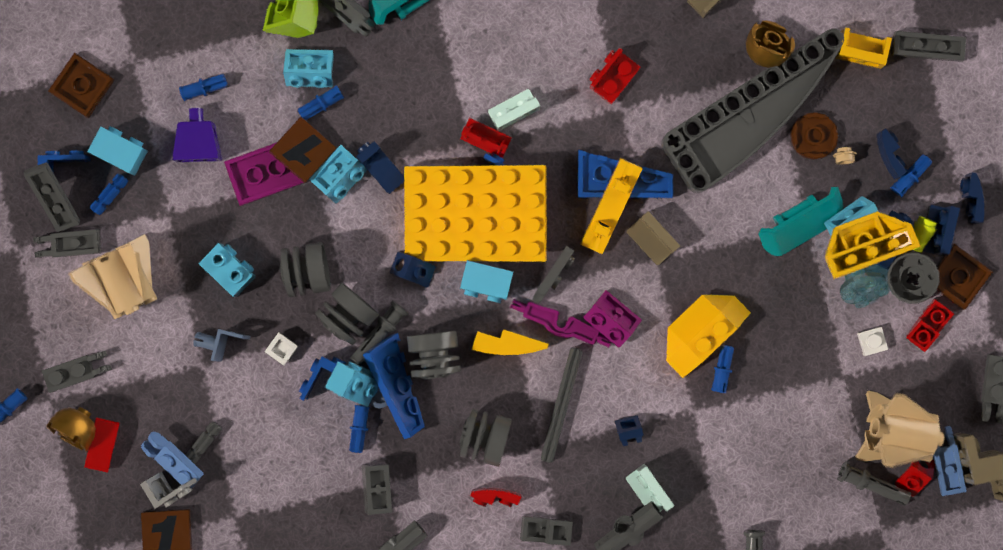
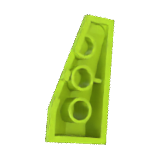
(291, 17)

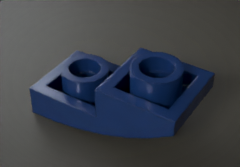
(887, 145)
(973, 190)

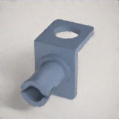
(216, 343)

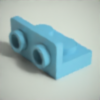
(308, 68)
(338, 174)

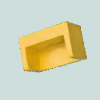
(864, 49)

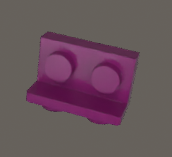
(612, 319)

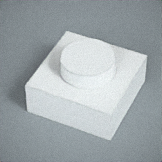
(872, 341)
(281, 348)

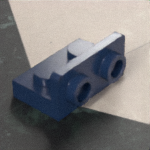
(946, 220)

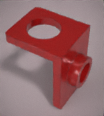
(916, 477)

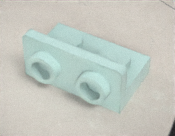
(514, 109)
(648, 488)

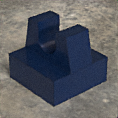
(629, 428)

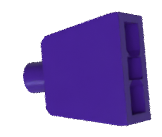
(196, 139)

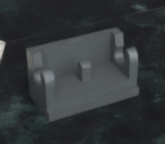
(376, 489)

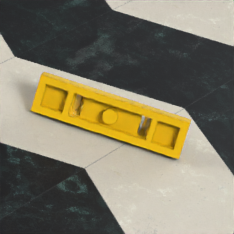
(611, 205)

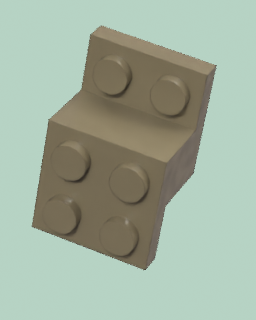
(981, 466)

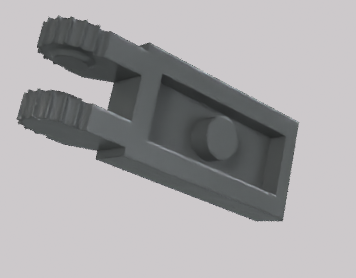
(70, 244)
(73, 372)
(993, 388)

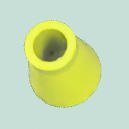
(924, 230)

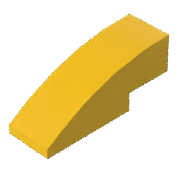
(508, 344)

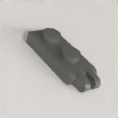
(351, 15)
(552, 279)

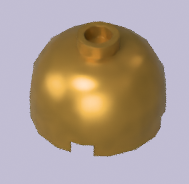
(769, 44)
(73, 427)

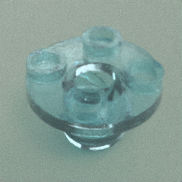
(863, 287)

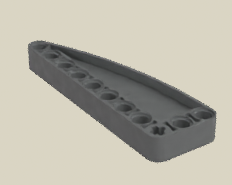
(743, 131)

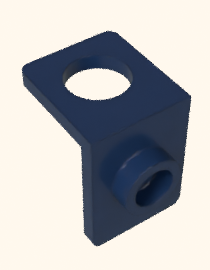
(413, 269)

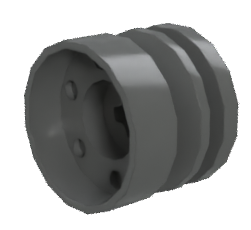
(915, 264)
(305, 269)
(346, 314)
(433, 354)
(485, 437)

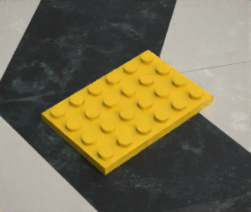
(475, 213)

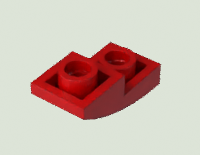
(929, 325)
(102, 446)
(487, 495)

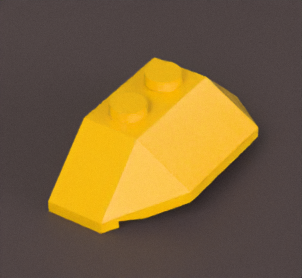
(868, 243)
(702, 330)

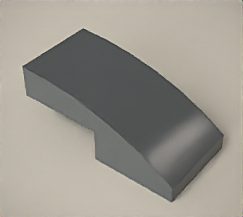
(546, 530)

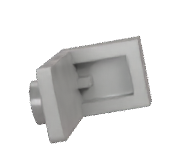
(160, 491)

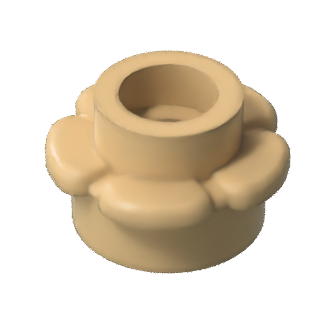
(845, 156)

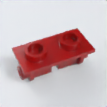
(485, 137)

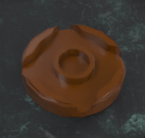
(807, 140)

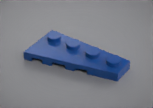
(596, 172)
(390, 375)

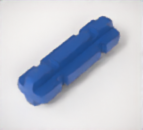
(109, 194)

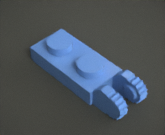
(171, 458)
(949, 466)

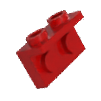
(614, 76)

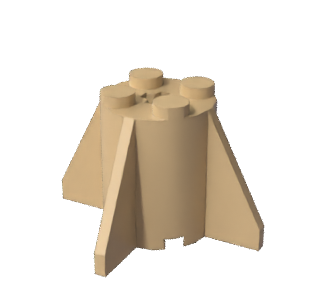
(119, 278)
(899, 431)

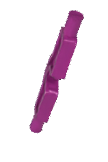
(549, 317)

